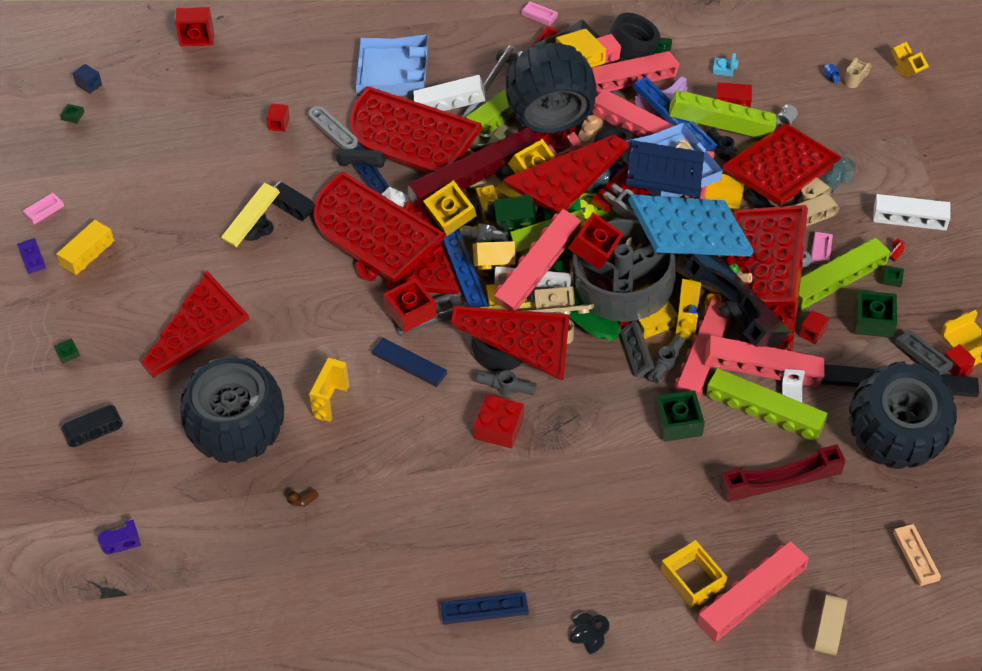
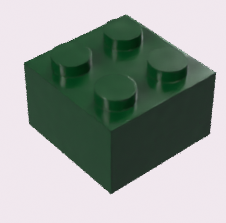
(515, 212)
(875, 314)
(679, 415)

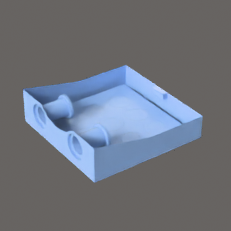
(393, 64)
(669, 137)

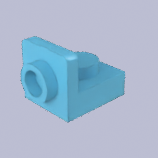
(725, 66)

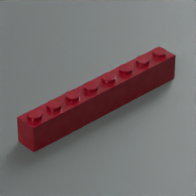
(472, 167)

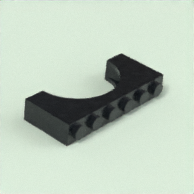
(764, 326)

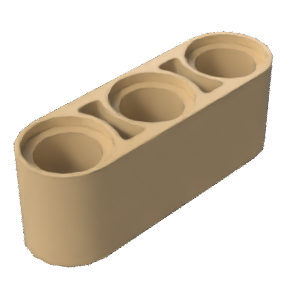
(820, 208)
(830, 625)

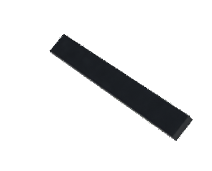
(854, 375)

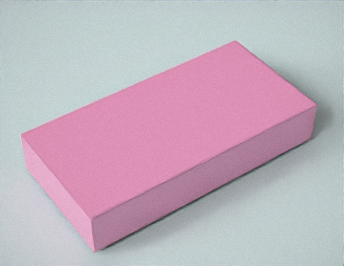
(539, 13)
(43, 208)
(821, 248)

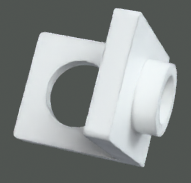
(396, 196)
(793, 387)

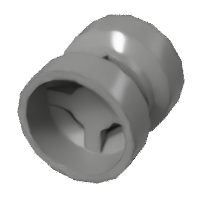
(787, 115)

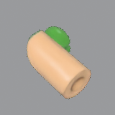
(746, 277)

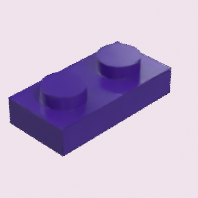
(31, 255)

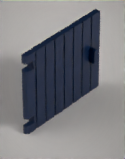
(665, 168)

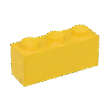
(85, 247)

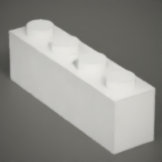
(452, 94)
(911, 212)

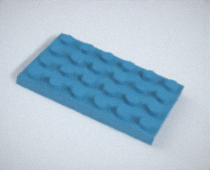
(690, 226)

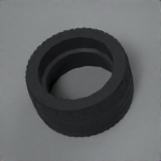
(635, 35)
(493, 359)

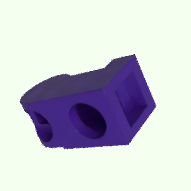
(119, 539)

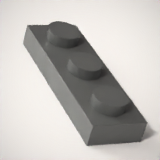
(637, 349)
(924, 353)

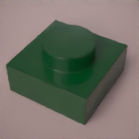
(664, 45)
(72, 113)
(893, 276)
(66, 351)

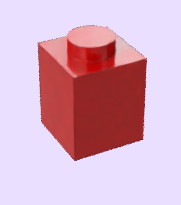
(278, 117)
(814, 327)
(962, 361)

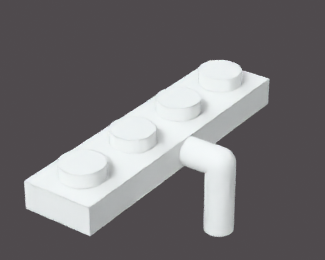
(550, 280)

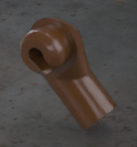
(485, 273)
(302, 500)

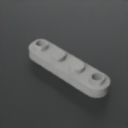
(332, 128)

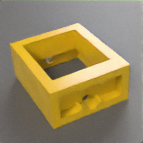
(685, 556)

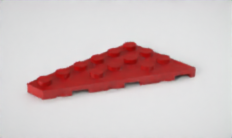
(565, 178)
(431, 271)
(202, 319)

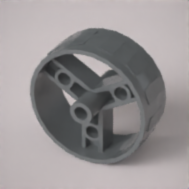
(624, 268)

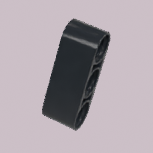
(293, 202)
(92, 426)

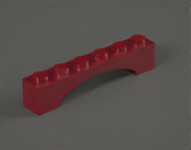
(742, 484)

